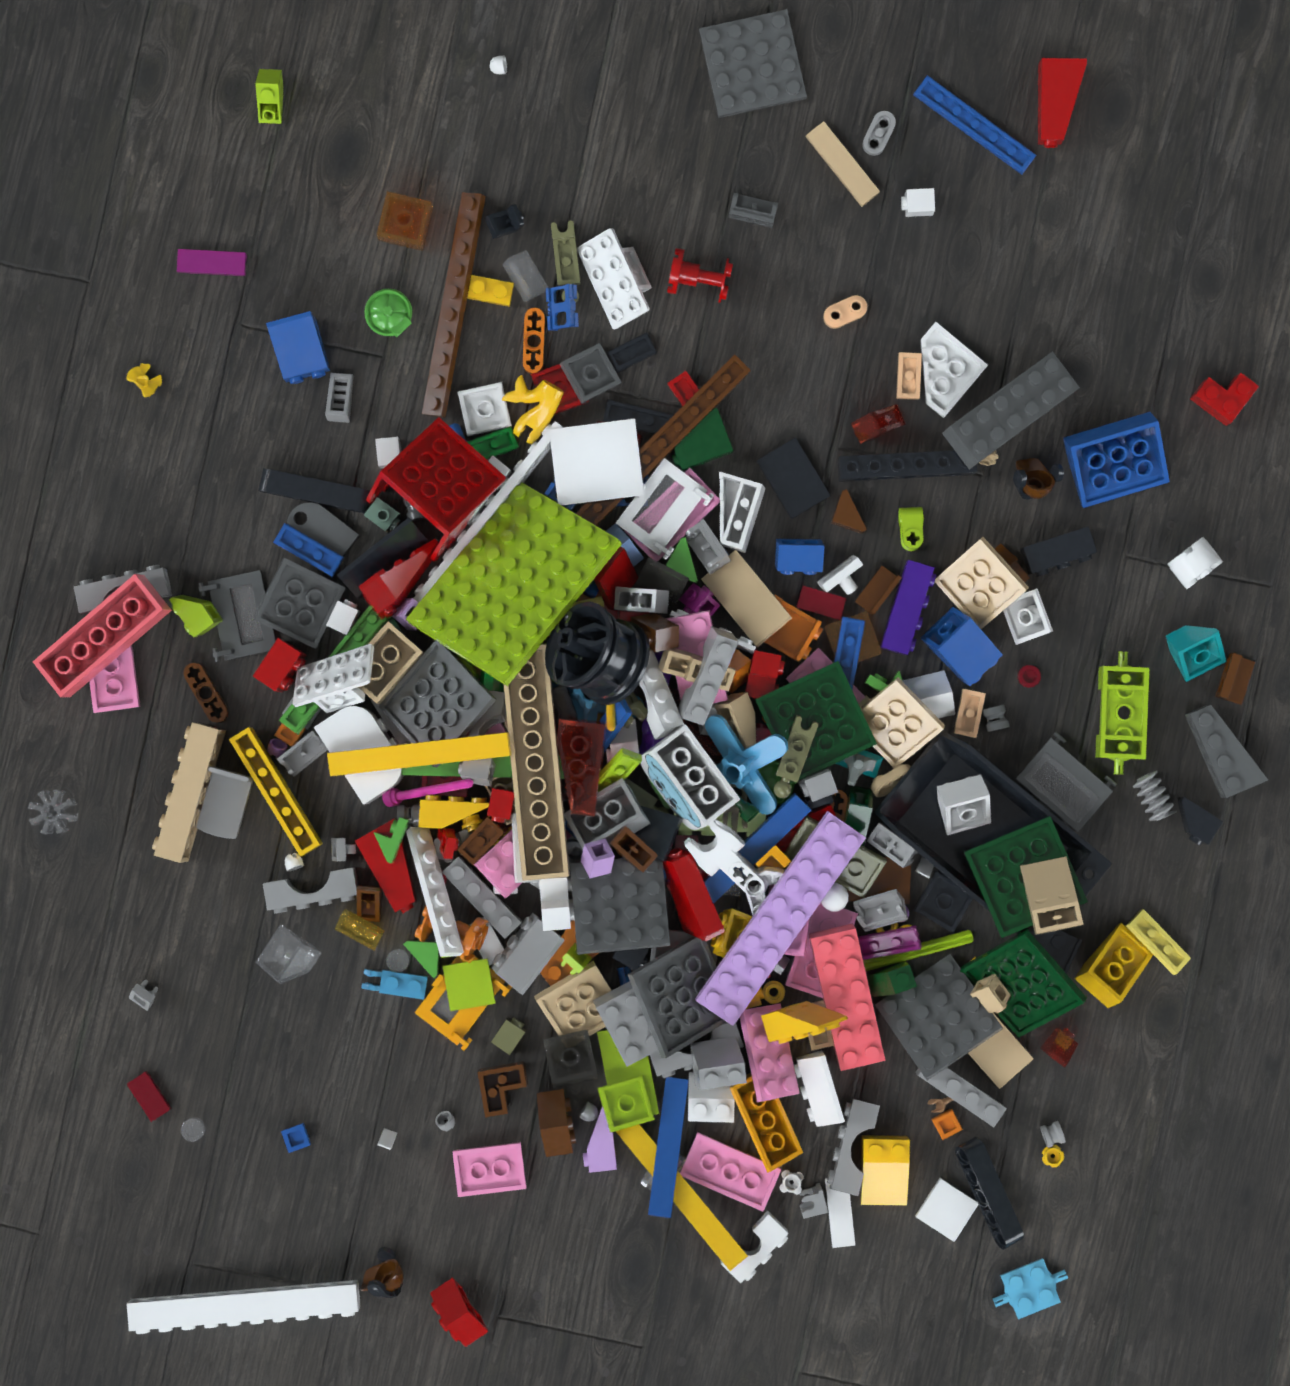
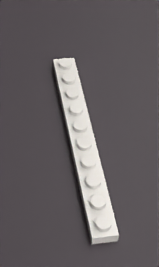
(522, 471)

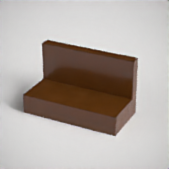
(877, 590)
(1235, 678)
(482, 840)

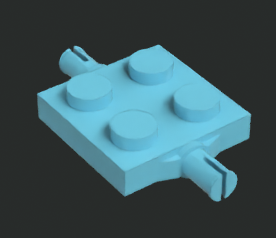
(1030, 1288)

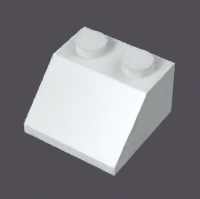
(964, 804)
(710, 1104)

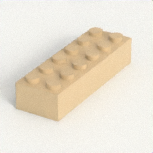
(188, 792)

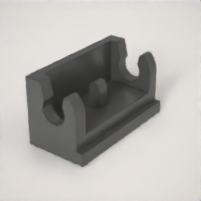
(753, 210)

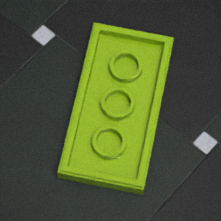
(617, 1071)

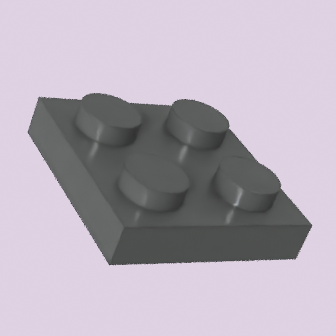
(590, 373)

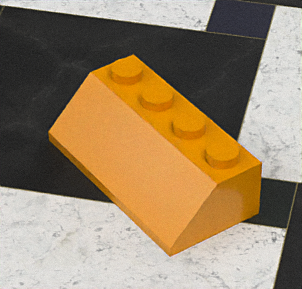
(767, 1126)

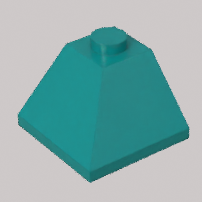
(1196, 650)

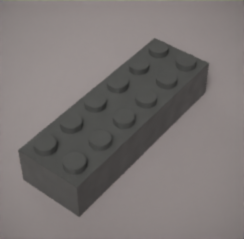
(1010, 410)

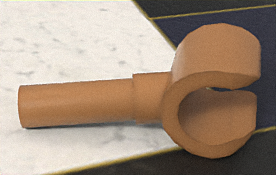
(940, 1104)

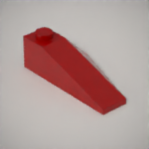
(389, 589)

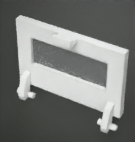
(663, 508)

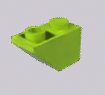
(269, 96)
(197, 614)

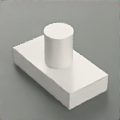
(841, 576)

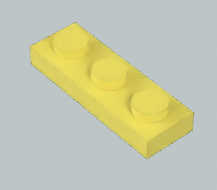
(1158, 942)

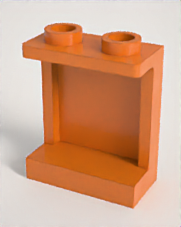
(796, 634)

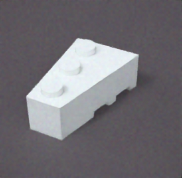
(738, 510)

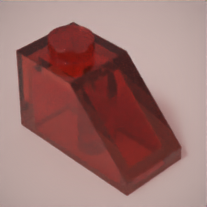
(878, 423)
(1060, 1046)

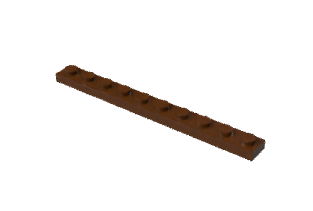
(453, 304)
(677, 429)

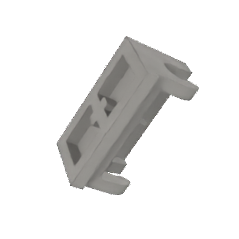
(707, 547)
(303, 753)
(891, 845)
(881, 910)
(814, 1203)

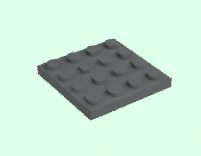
(752, 63)
(437, 698)
(620, 908)
(668, 994)
(938, 1017)

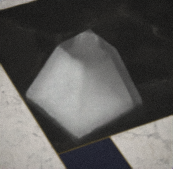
(287, 956)

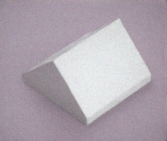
(1027, 617)
(933, 692)

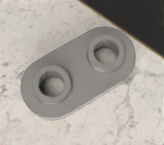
(878, 133)

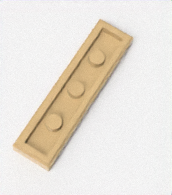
(842, 164)

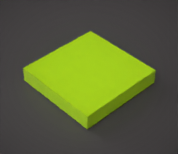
(469, 984)
(625, 1103)

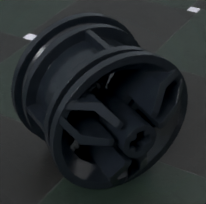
(597, 653)

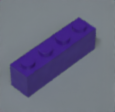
(907, 608)

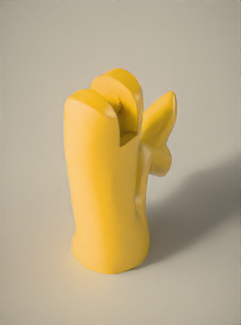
(540, 416)

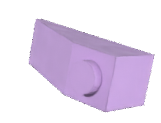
(601, 1147)

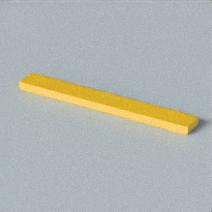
(419, 754)
(687, 1200)

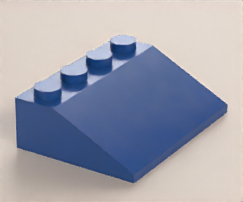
(1117, 459)

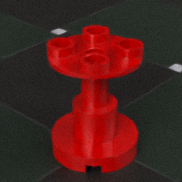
(690, 273)

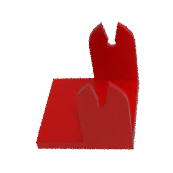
(441, 480)

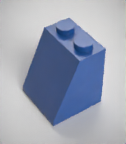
(298, 347)
(962, 646)

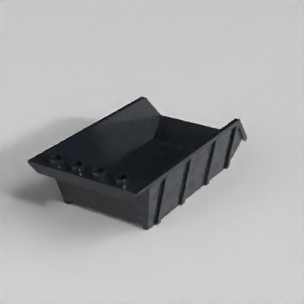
(916, 818)

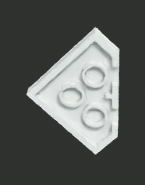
(947, 369)

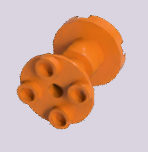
(471, 936)

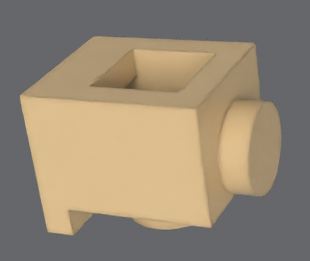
(991, 994)

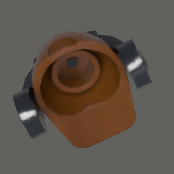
(1034, 479)
(384, 1278)

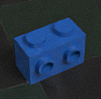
(799, 556)

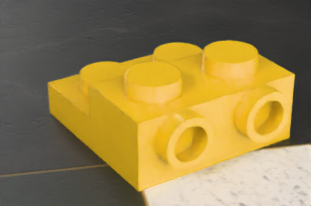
(733, 924)

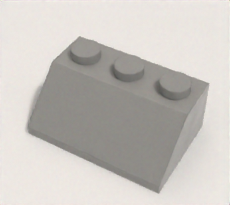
(526, 953)

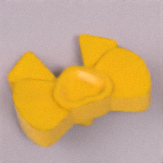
(138, 376)

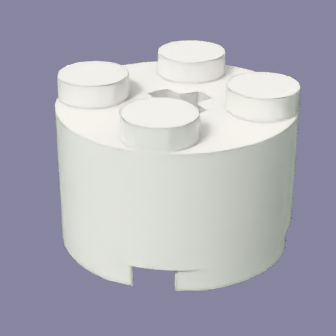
(1195, 562)

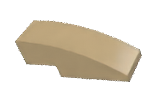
(688, 665)

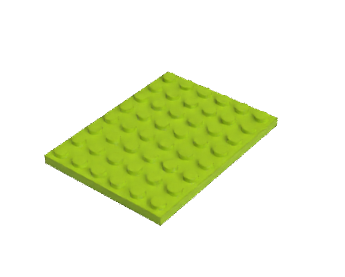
(513, 583)

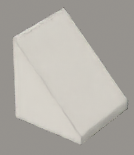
(924, 867)
(387, 1139)

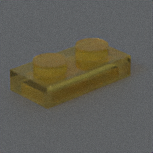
(359, 929)

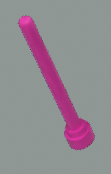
(394, 796)

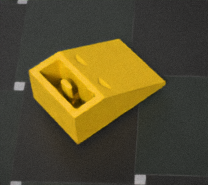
(442, 813)
(799, 1020)

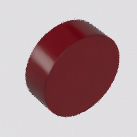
(1029, 676)

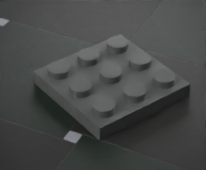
(299, 603)

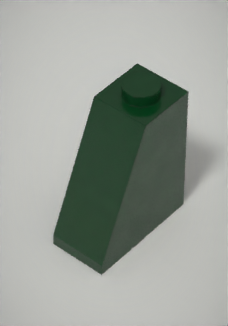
(703, 443)
(859, 809)
(891, 980)

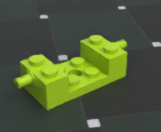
(1119, 737)

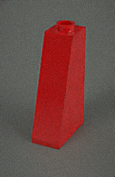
(1057, 92)
(393, 878)
(691, 896)

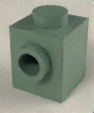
(383, 515)

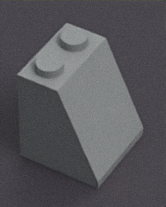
(717, 1063)

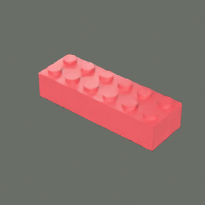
(102, 635)
(848, 993)

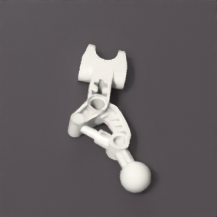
(724, 855)

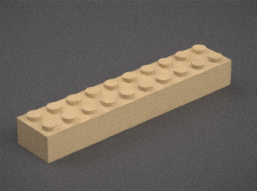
(536, 772)

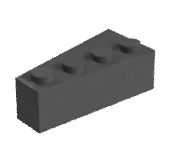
(1224, 755)

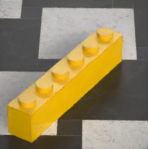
(276, 791)

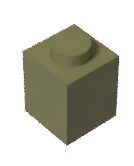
(509, 1035)

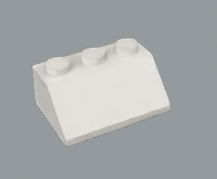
(818, 1089)

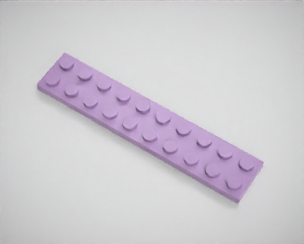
(780, 918)

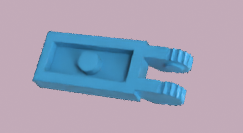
(397, 983)

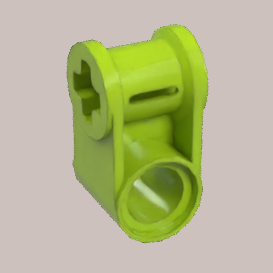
(911, 524)

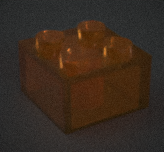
(404, 221)

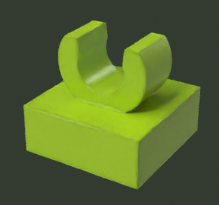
(574, 960)

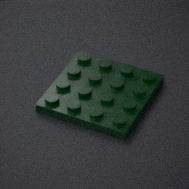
(829, 701)
(1000, 877)
(1032, 977)

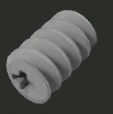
(1154, 796)

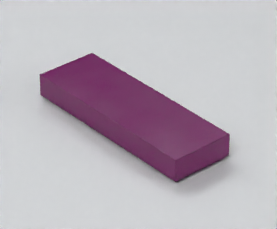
(211, 262)
(889, 942)

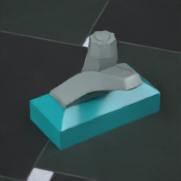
(861, 763)

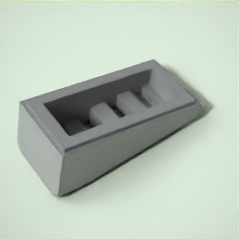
(345, 409)

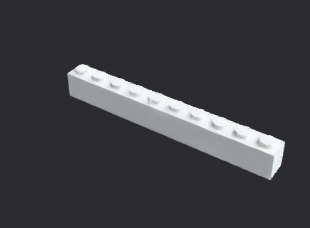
(243, 1305)

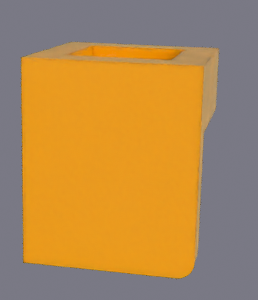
(773, 858)

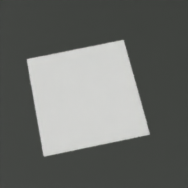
(596, 462)

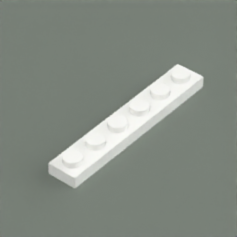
(434, 892)

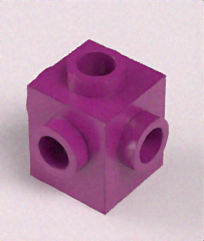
(698, 600)

